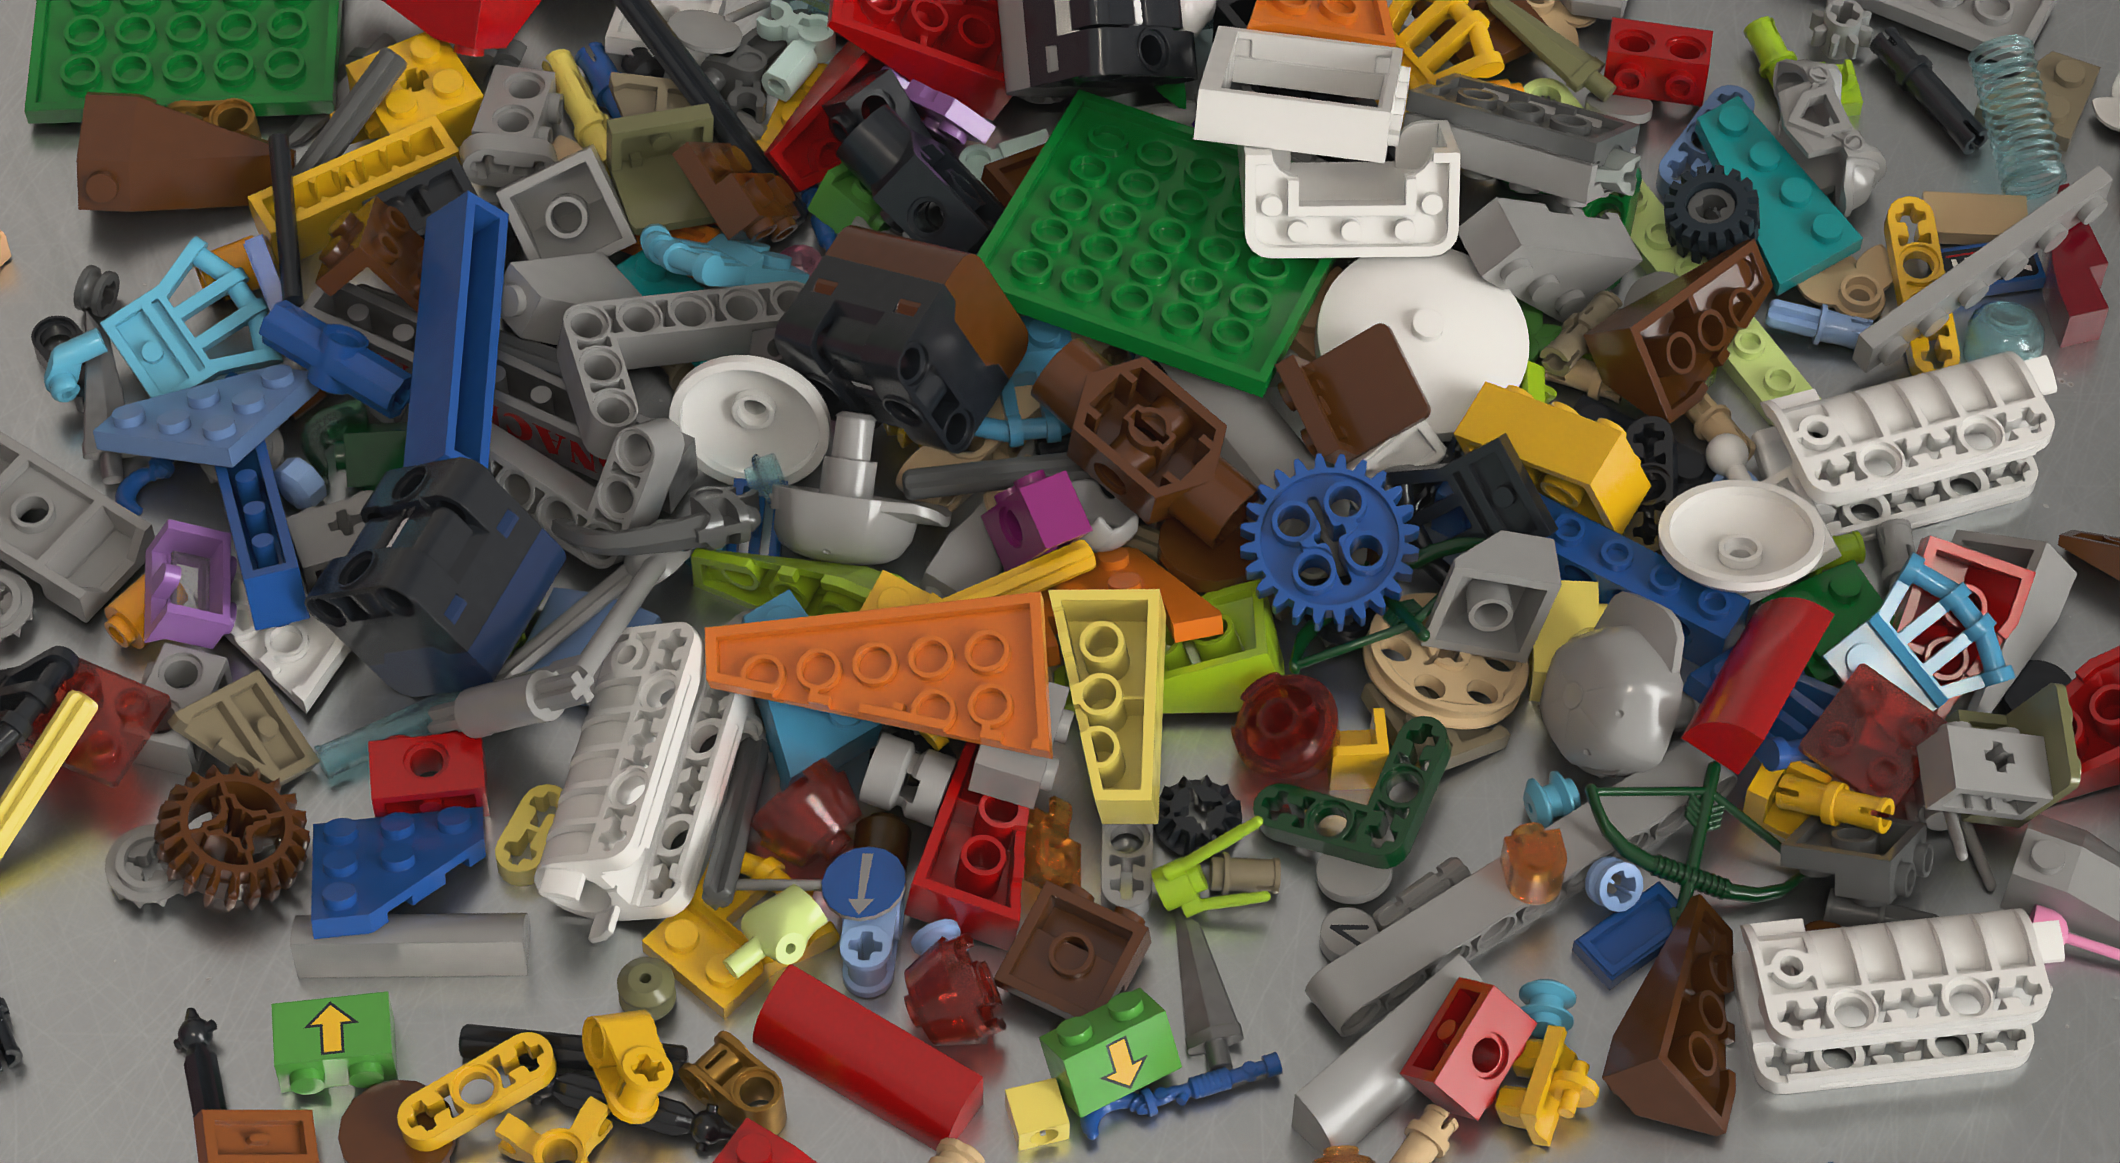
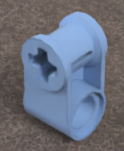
(871, 952)

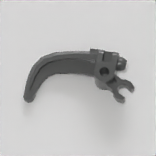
(740, 72)
(715, 520)

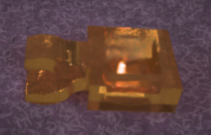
(1048, 848)

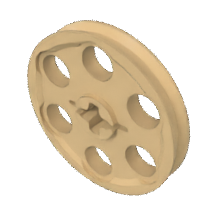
(1447, 673)

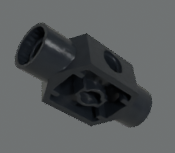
(917, 178)

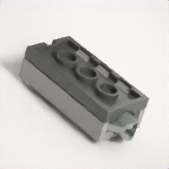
(1531, 139)

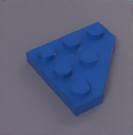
(381, 861)

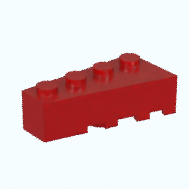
(972, 862)

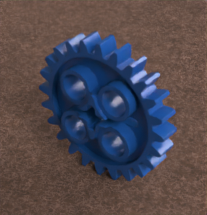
(1283, 557)

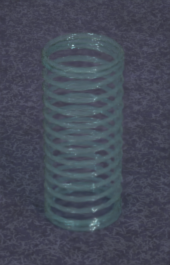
(2001, 68)

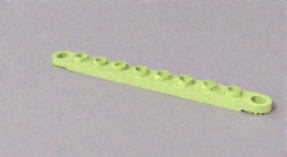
(1754, 358)

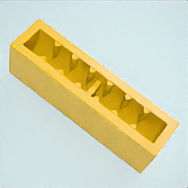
(351, 179)

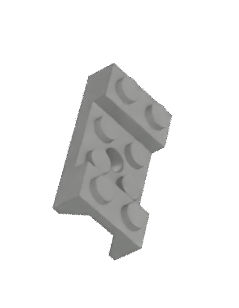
(82, 544)

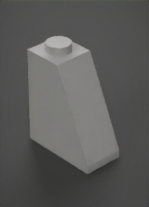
(543, 289)

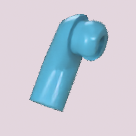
(66, 363)

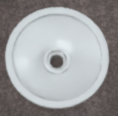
(751, 408)
(1741, 535)

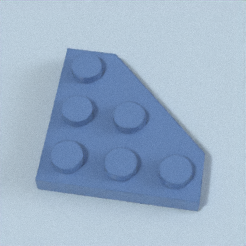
(209, 421)

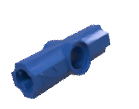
(337, 358)

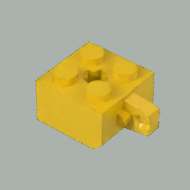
(428, 87)

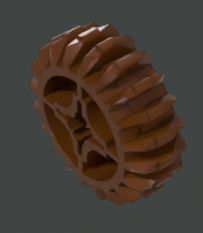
(221, 851)

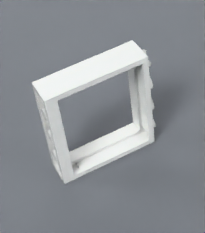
(1297, 122)

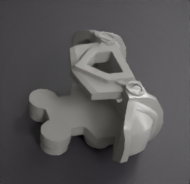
(1822, 136)

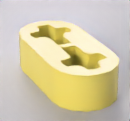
(523, 830)

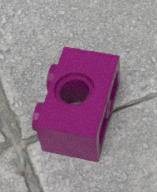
(1035, 518)

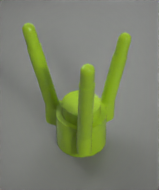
(1183, 879)

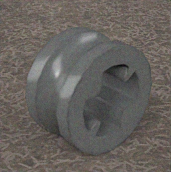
(96, 291)

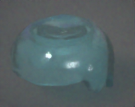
(2003, 328)

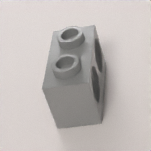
(520, 104)
(172, 669)

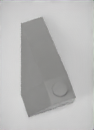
(2041, 611)
(2070, 874)

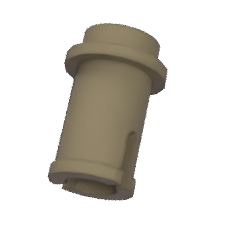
(1244, 874)

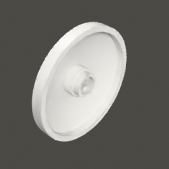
(1445, 320)

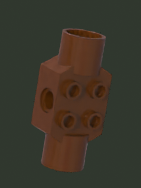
(1146, 441)

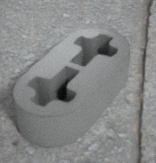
(508, 160)

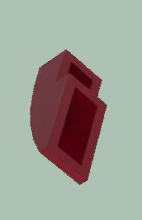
(2073, 286)

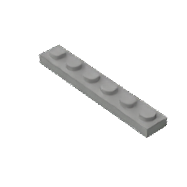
(1971, 278)

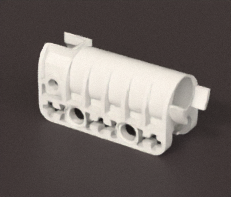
(1914, 437)
(636, 779)
(1892, 988)

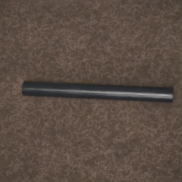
(285, 219)

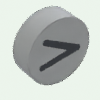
(1345, 930)

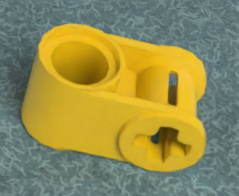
(627, 1063)

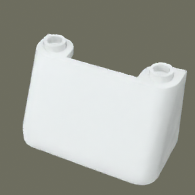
(1355, 206)

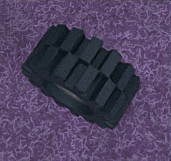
(1689, 200)

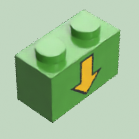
(334, 1042)
(1110, 1051)

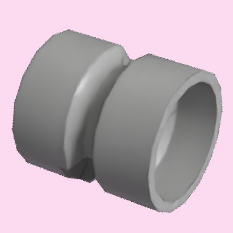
(890, 770)

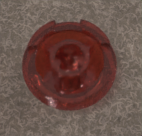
(1287, 727)
(809, 816)
(952, 995)

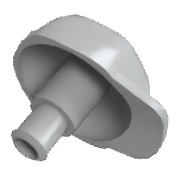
(843, 517)
(1618, 690)

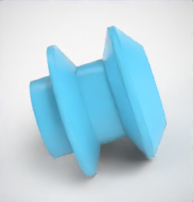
(1551, 800)
(1548, 1004)

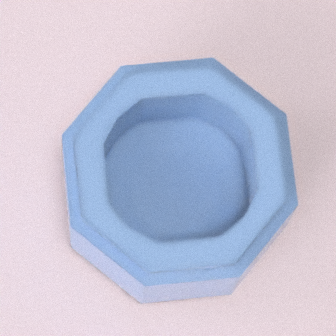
(300, 483)

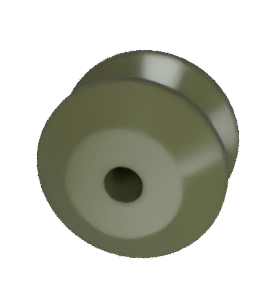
(648, 986)

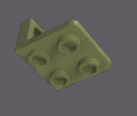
(647, 174)
(2041, 715)

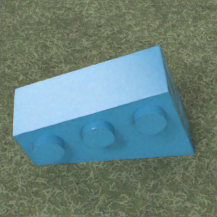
(802, 734)

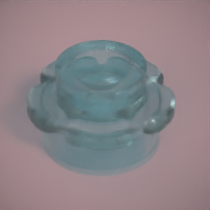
(763, 474)

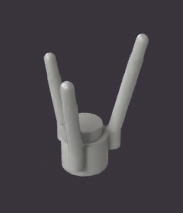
(1957, 829)

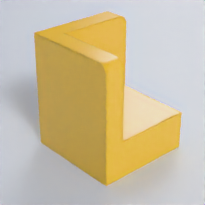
(1360, 756)
(1761, 799)

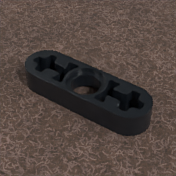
(1663, 470)

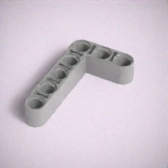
(654, 330)
(603, 508)

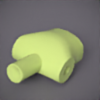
(777, 930)

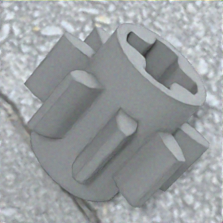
(1841, 29)

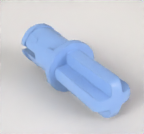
(1819, 324)

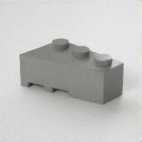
(1548, 256)

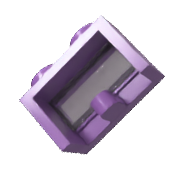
(189, 585)

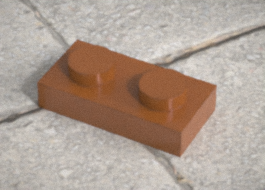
(255, 1136)

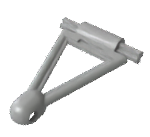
(542, 694)

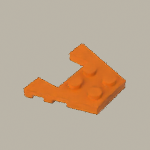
(1129, 568)

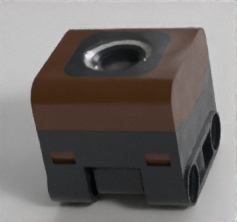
(904, 335)

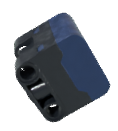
(437, 578)

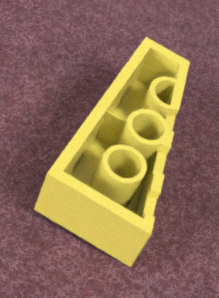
(1117, 685)

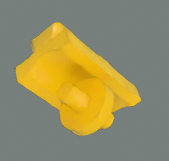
(1554, 1090)

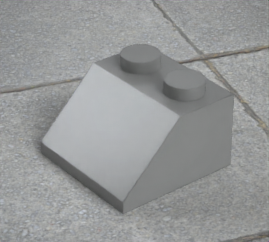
(567, 209)
(1496, 597)

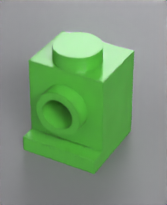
(842, 199)

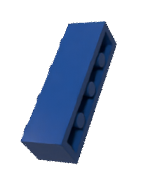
(262, 541)

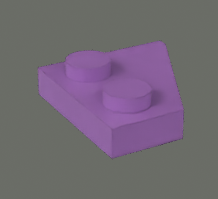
(945, 115)

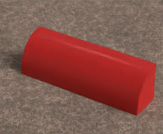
(1757, 680)
(867, 1058)

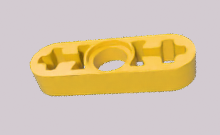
(431, 1098)

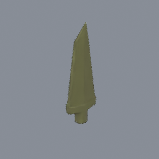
(1565, 58)

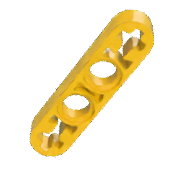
(1926, 248)

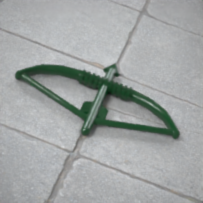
(1400, 616)
(1703, 818)

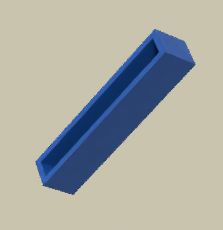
(457, 333)

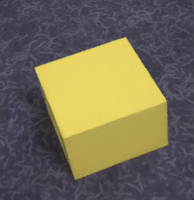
(1037, 1114)

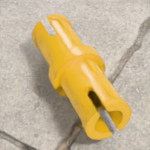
(1835, 803)

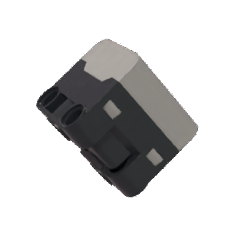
(1093, 46)

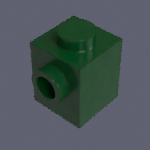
(370, 452)

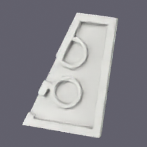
(294, 657)

